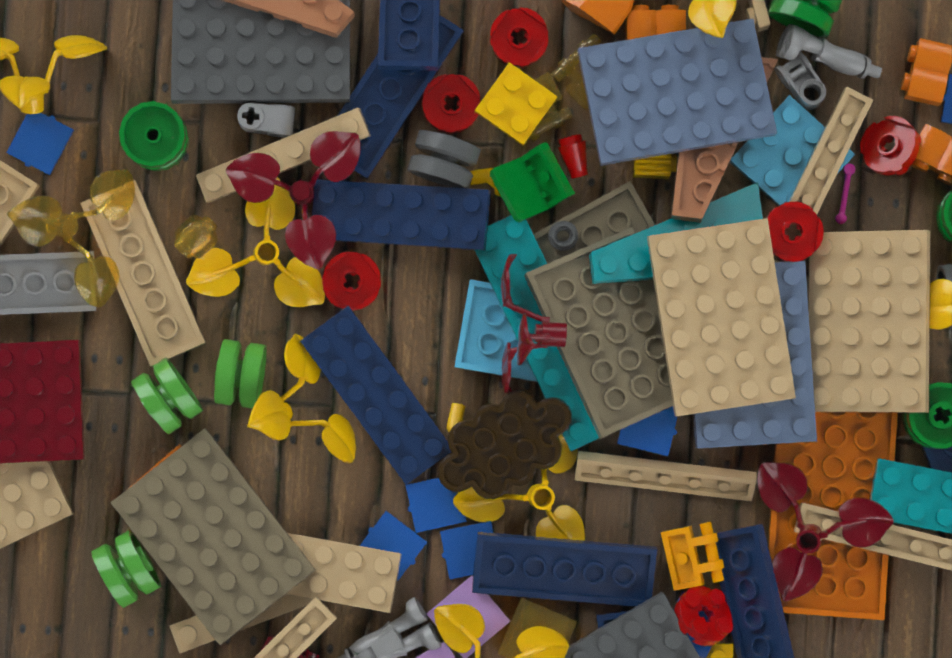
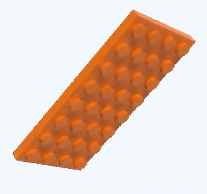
(837, 470)

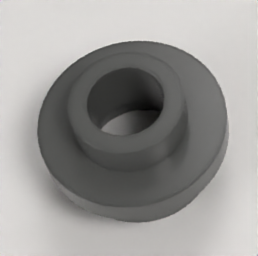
(563, 226)

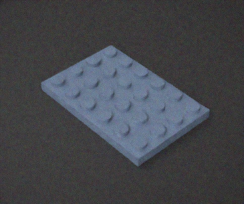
(676, 92)
(778, 420)

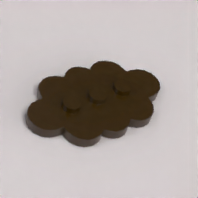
(505, 444)

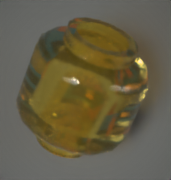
(196, 236)

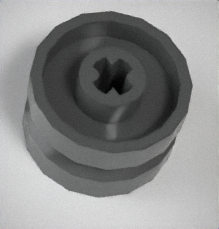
(444, 156)

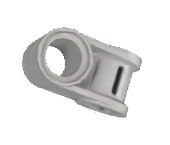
(801, 79)
(273, 120)

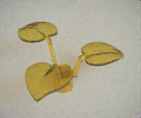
(42, 219)

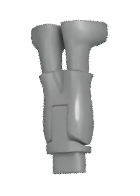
(839, 59)
(388, 641)

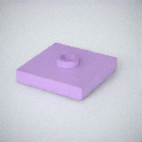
(491, 613)

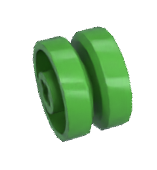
(238, 373)
(164, 398)
(126, 569)

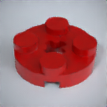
(515, 21)
(434, 103)
(901, 156)
(805, 220)
(353, 264)
(713, 604)

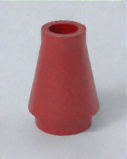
(574, 155)

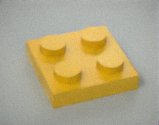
(516, 104)

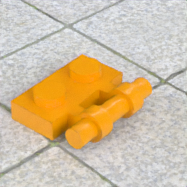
(684, 559)

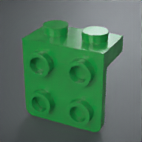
(531, 183)

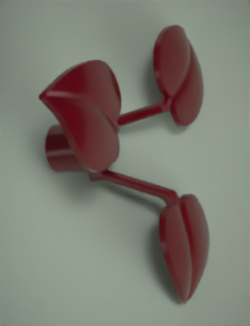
(256, 175)
(546, 333)
(797, 571)

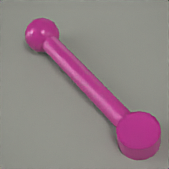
(848, 170)

